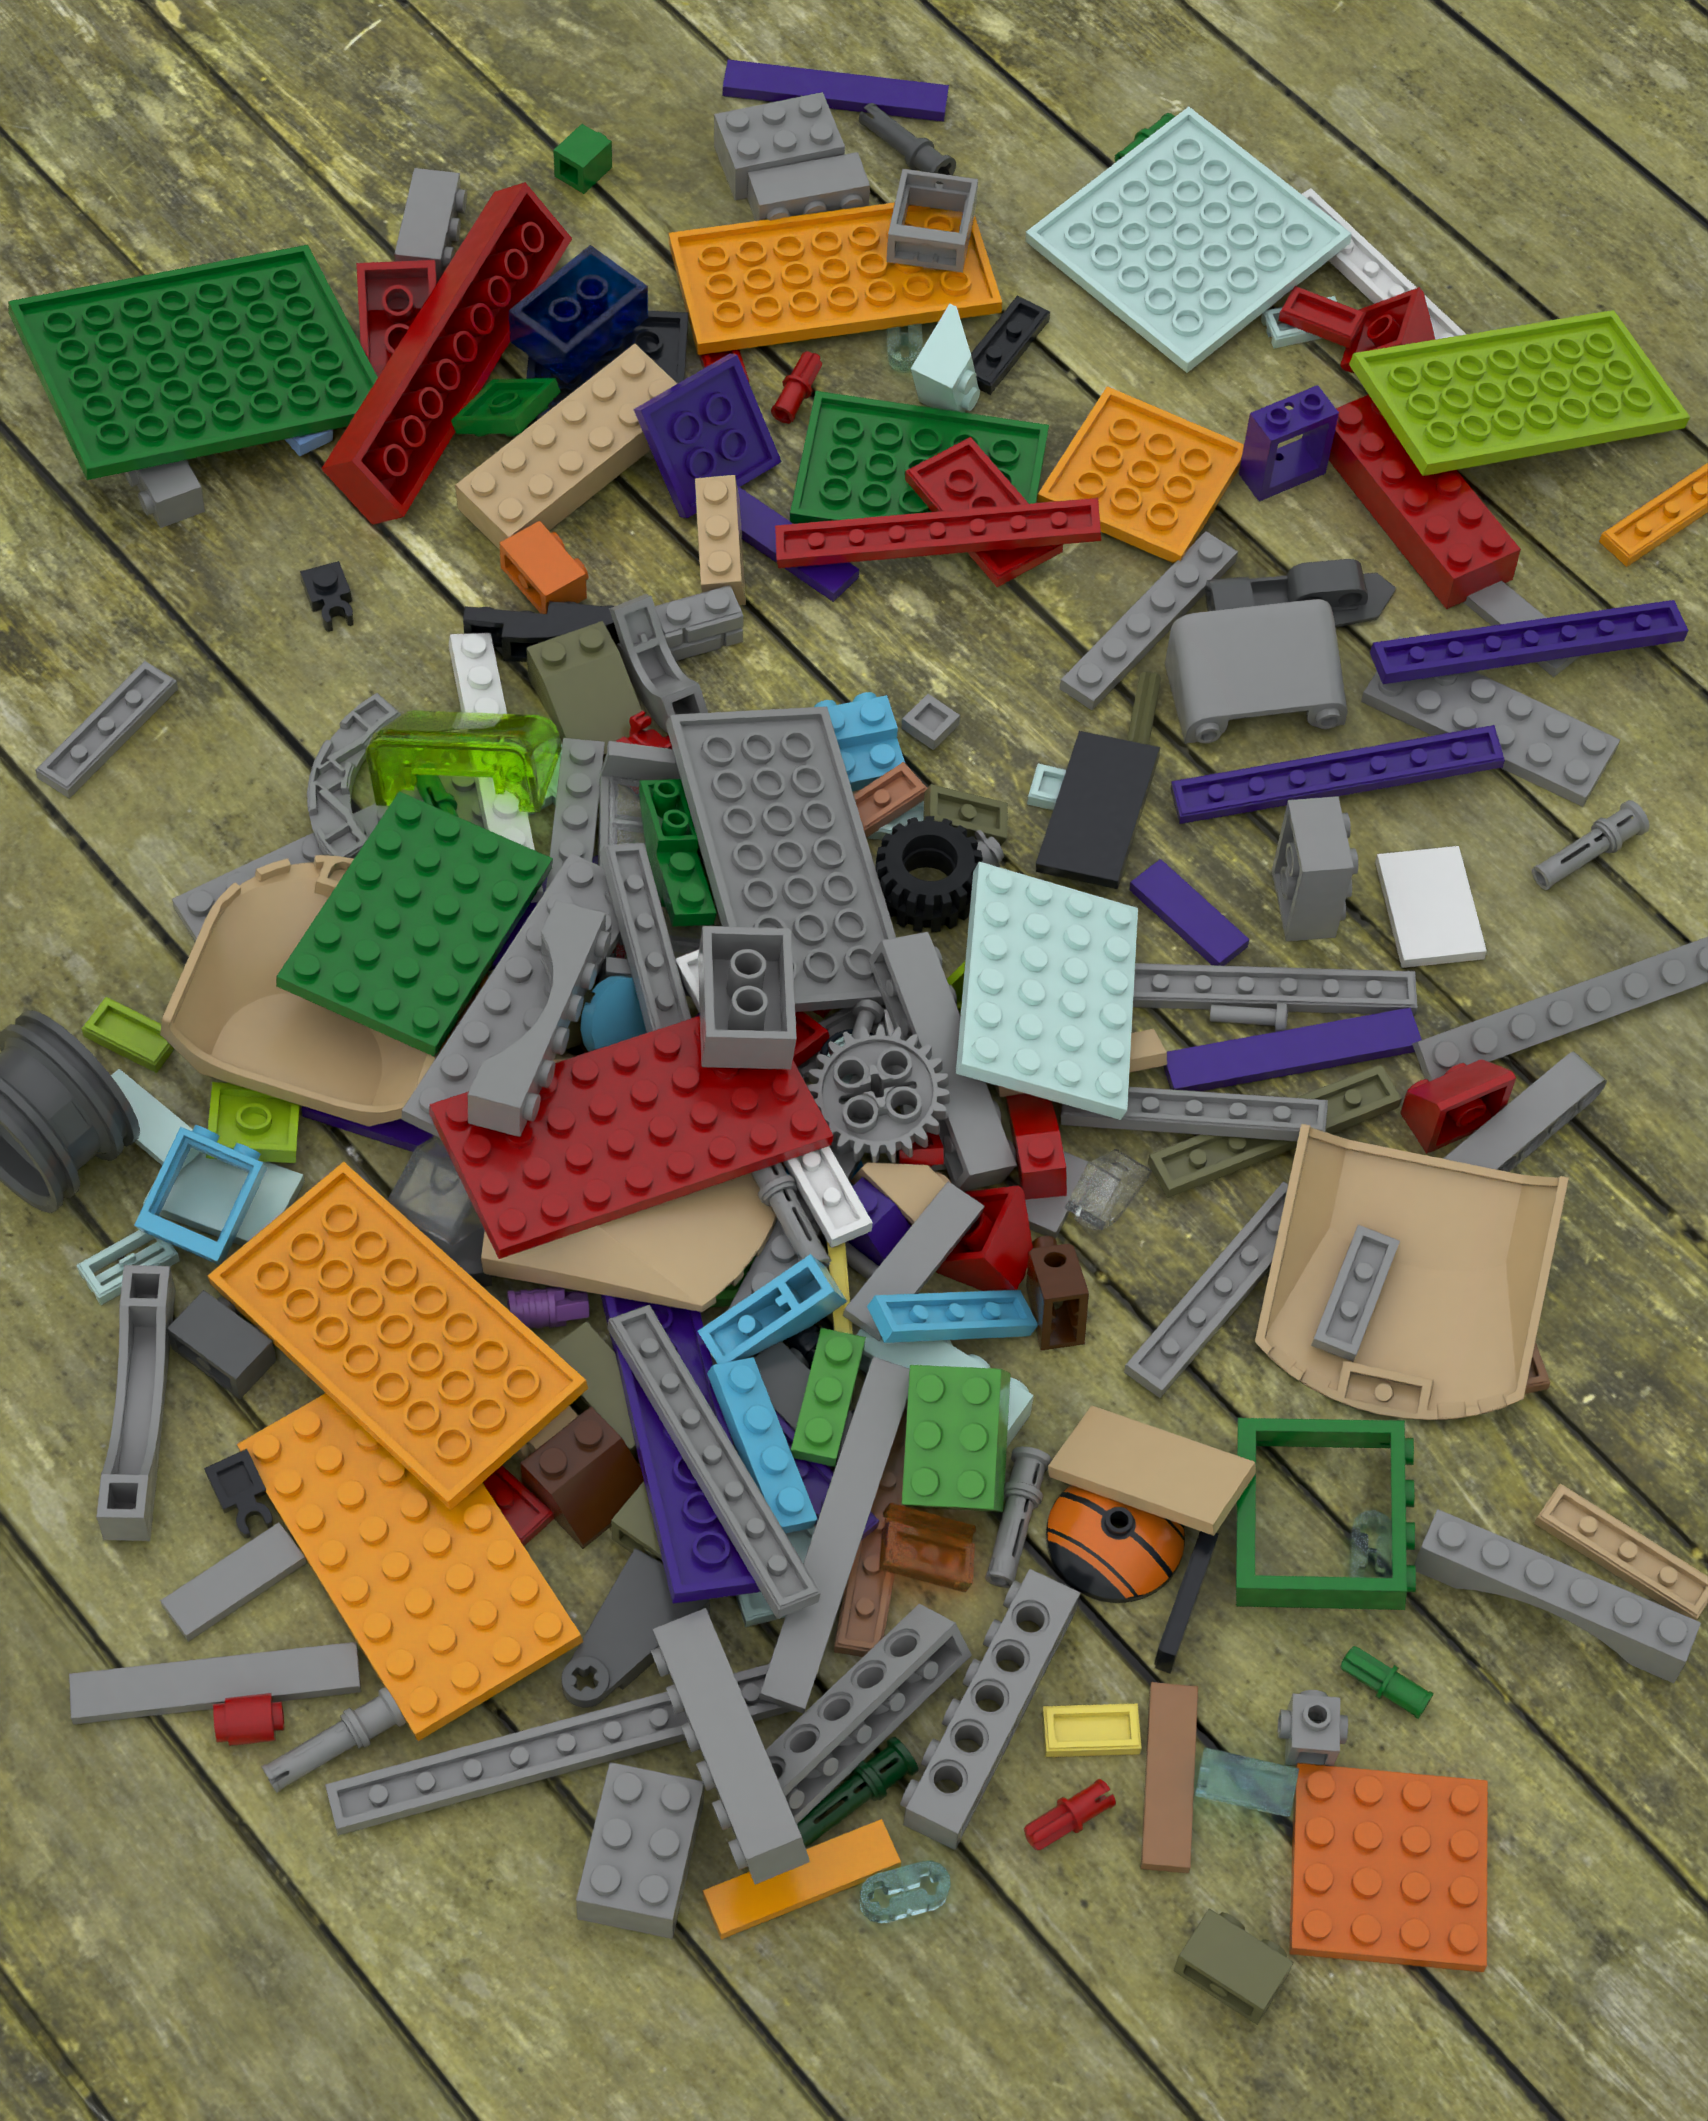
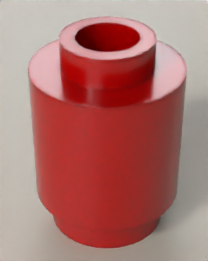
(248, 1719)

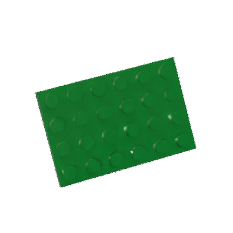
(863, 446)
(415, 923)

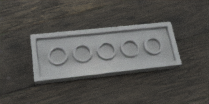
(1534, 737)

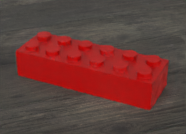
(1429, 517)

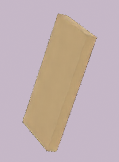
(1152, 1470)

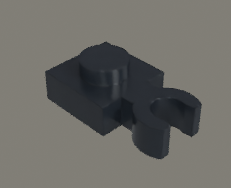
(328, 592)
(238, 1486)

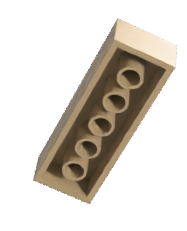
(565, 452)

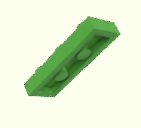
(828, 1397)

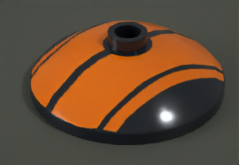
(1109, 1560)

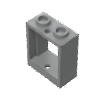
(930, 246)

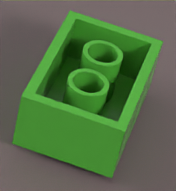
(956, 1438)

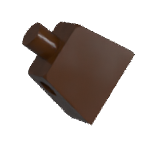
(1054, 1277)

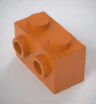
(543, 567)

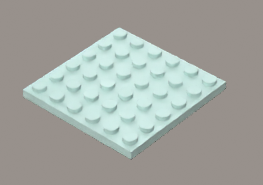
(1188, 238)

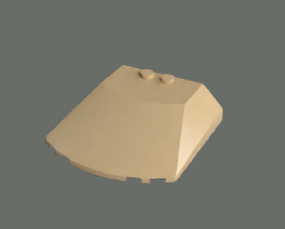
(660, 1255)
(1459, 1297)

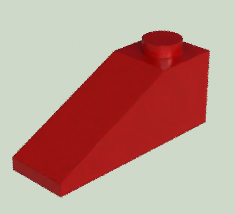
(1037, 1146)

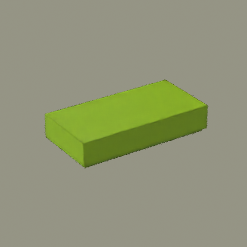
(128, 1034)

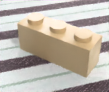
(720, 535)

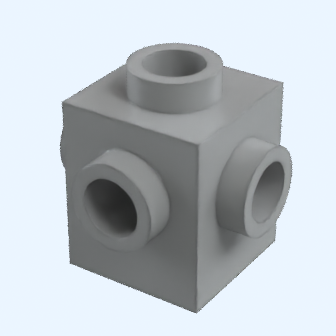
(1312, 1728)

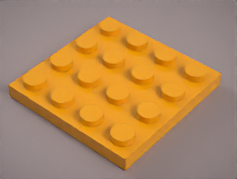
(1148, 470)

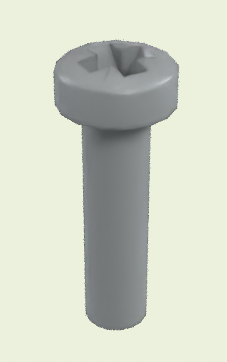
(867, 1014)
(1251, 1015)

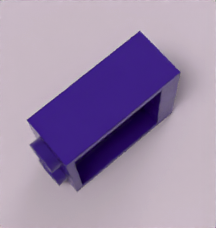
(1274, 469)

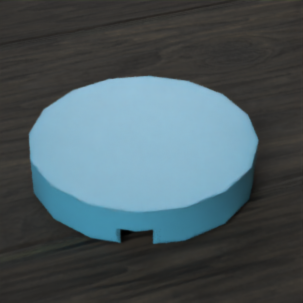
(612, 1014)

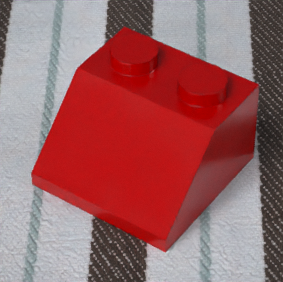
(1456, 1102)

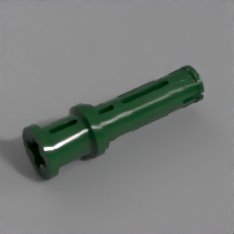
(871, 1782)

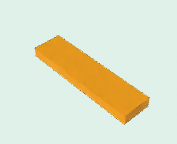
(1659, 518)
(831, 1869)

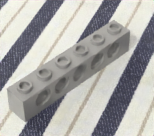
(865, 1707)
(948, 1814)

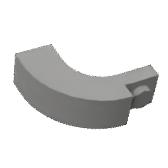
(651, 664)

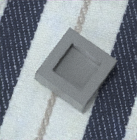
(930, 721)

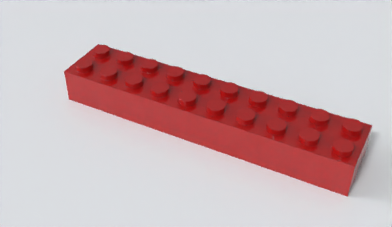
(445, 355)

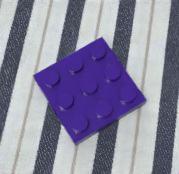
(707, 430)

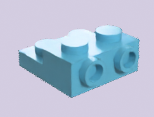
(865, 737)

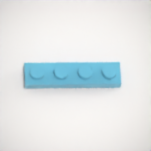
(952, 1316)
(762, 1442)

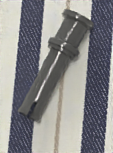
(918, 152)

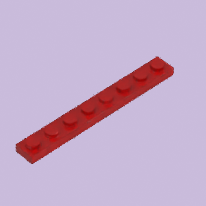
(938, 533)

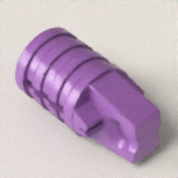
(548, 1306)

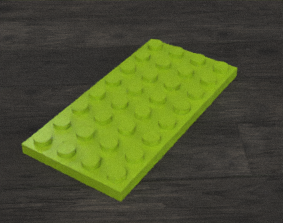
(1518, 392)

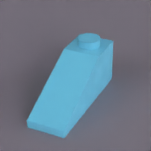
(774, 1312)

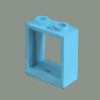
(179, 1236)

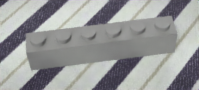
(926, 1005)
(730, 1746)

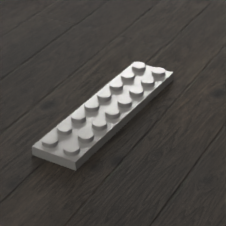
(512, 994)

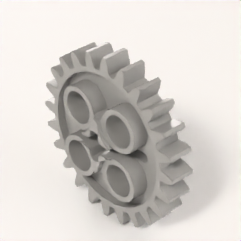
(886, 1129)

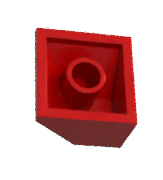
(1392, 323)
(996, 1246)

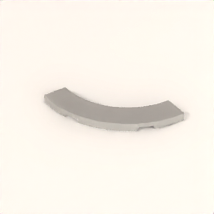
(334, 776)

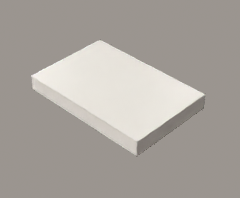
(1430, 906)

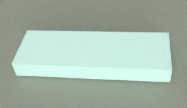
(156, 1122)

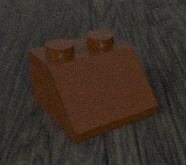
(583, 1476)

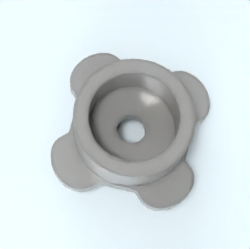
(990, 848)

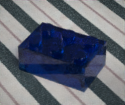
(578, 314)

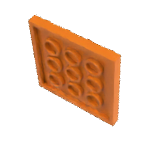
(1389, 1868)

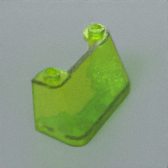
(509, 748)

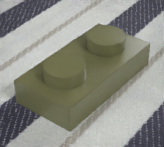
(967, 810)

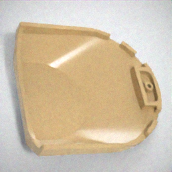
(260, 1037)

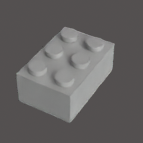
(774, 137)
(1313, 868)
(746, 997)
(640, 1850)

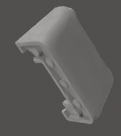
(1255, 666)

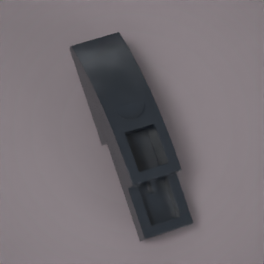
(518, 630)

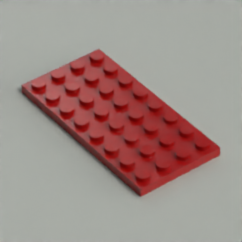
(627, 1135)

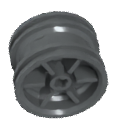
(55, 1111)

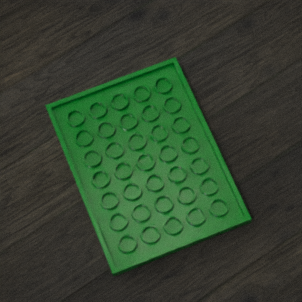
(195, 360)

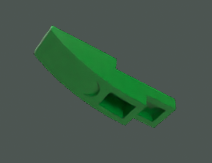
(673, 853)

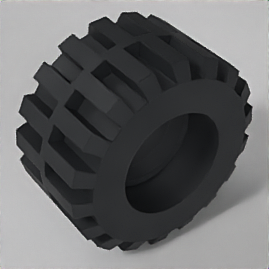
(930, 846)

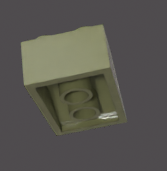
(584, 685)

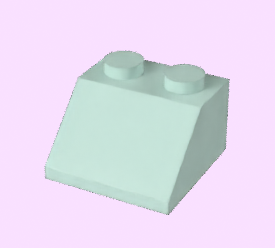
(945, 367)

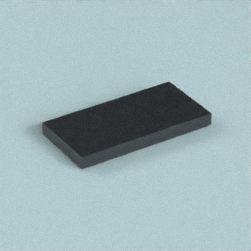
(1098, 809)

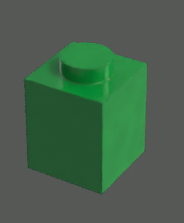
(583, 158)

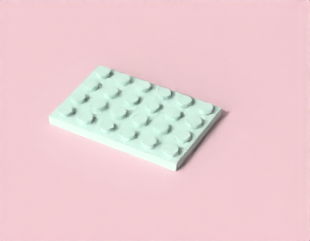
(1048, 991)

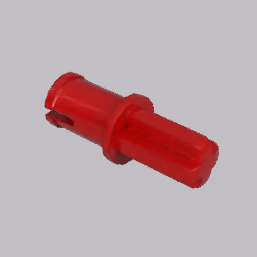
(796, 387)
(1069, 1815)

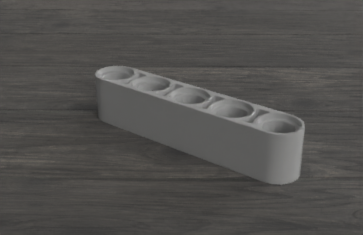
(1532, 1116)

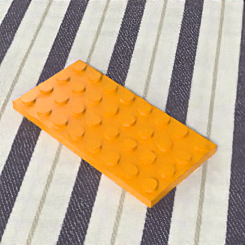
(820, 278)
(398, 1334)
(428, 1591)

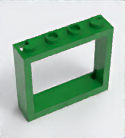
(1327, 1591)

